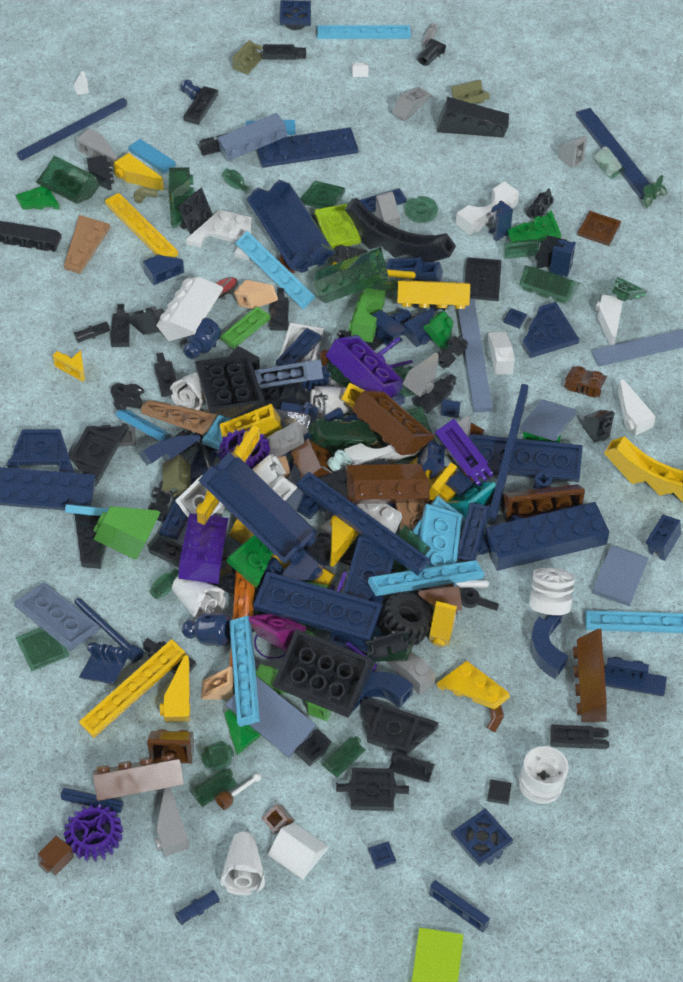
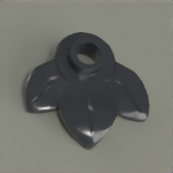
(128, 397)

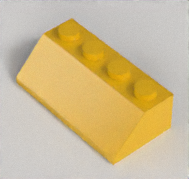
(433, 292)

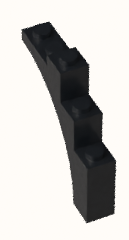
(397, 241)

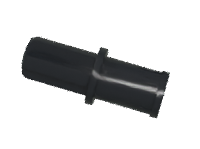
(92, 332)

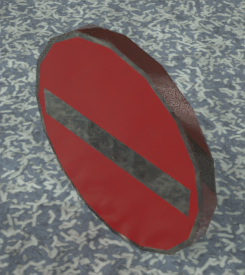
(228, 285)

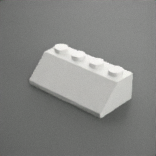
(188, 308)

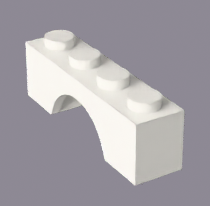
(473, 218)
(362, 454)

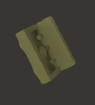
(470, 92)

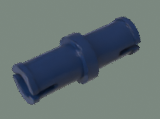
(197, 907)

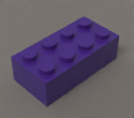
(364, 366)
(203, 549)

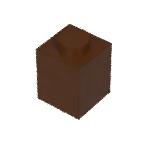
(55, 856)

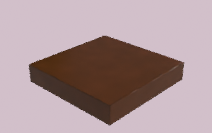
(599, 228)

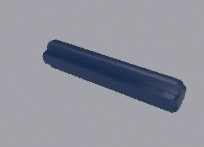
(88, 798)

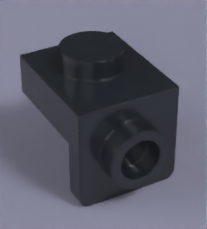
(321, 549)
(313, 748)

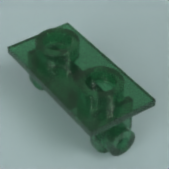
(344, 756)
(210, 788)

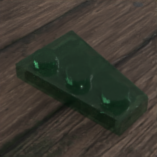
(627, 290)

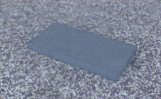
(57, 616)
(279, 720)

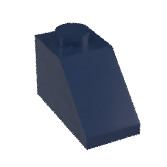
(162, 268)
(415, 330)
(305, 567)

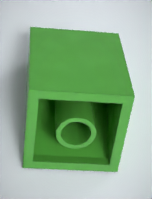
(125, 529)

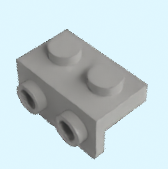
(287, 439)

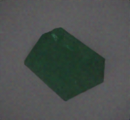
(68, 180)
(179, 190)
(548, 284)
(340, 433)

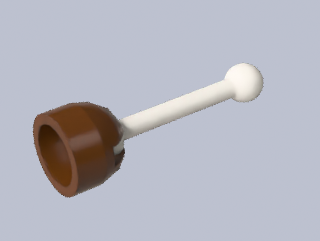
(225, 798)

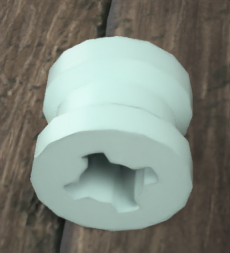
(339, 461)

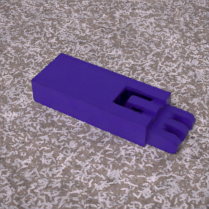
(460, 448)

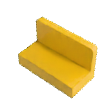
(440, 480)

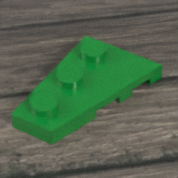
(535, 229)
(251, 560)

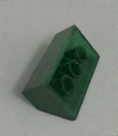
(351, 276)

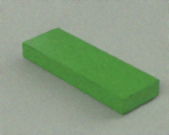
(245, 327)

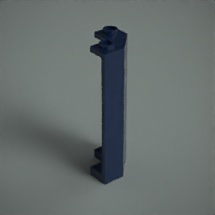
(290, 226)
(259, 507)

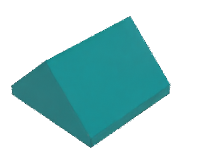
(476, 494)

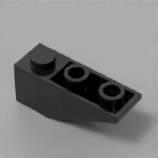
(287, 393)

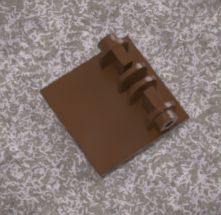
(583, 377)

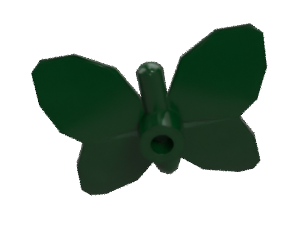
(652, 190)

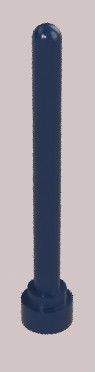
(136, 654)

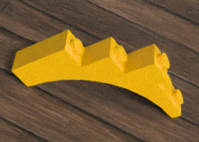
(640, 468)

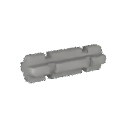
(431, 32)

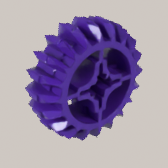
(230, 442)
(82, 822)

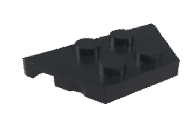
(97, 448)
(395, 728)

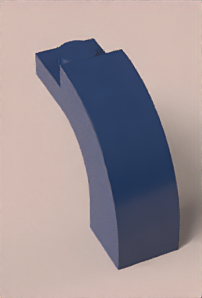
(544, 653)
(387, 686)

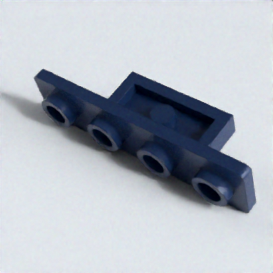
(633, 677)

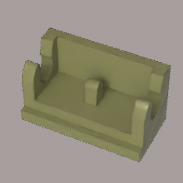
(247, 57)
(176, 474)

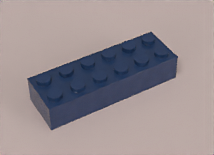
(546, 536)

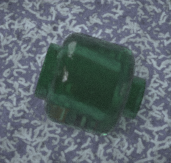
(217, 756)

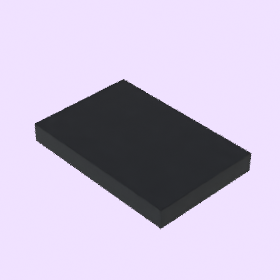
(483, 278)

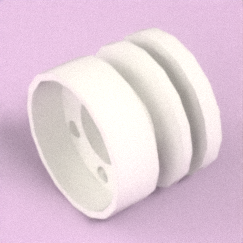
(552, 591)
(543, 774)

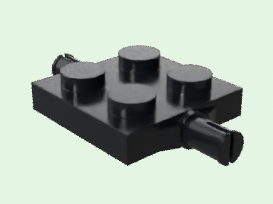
(372, 789)

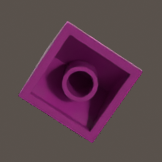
(275, 629)

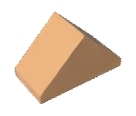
(219, 686)

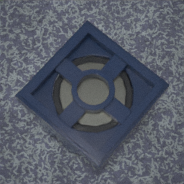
(295, 14)
(480, 838)

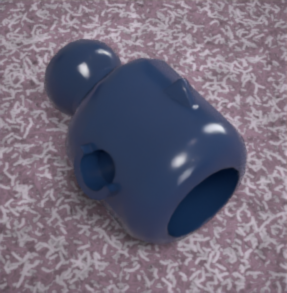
(203, 340)
(209, 629)

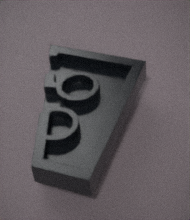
(91, 551)

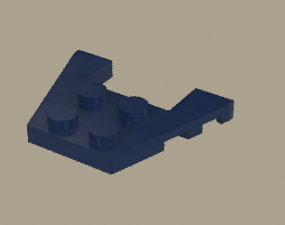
(41, 448)

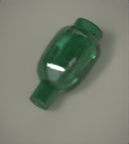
(234, 179)
(163, 584)

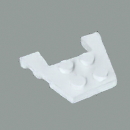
(224, 226)
(381, 512)

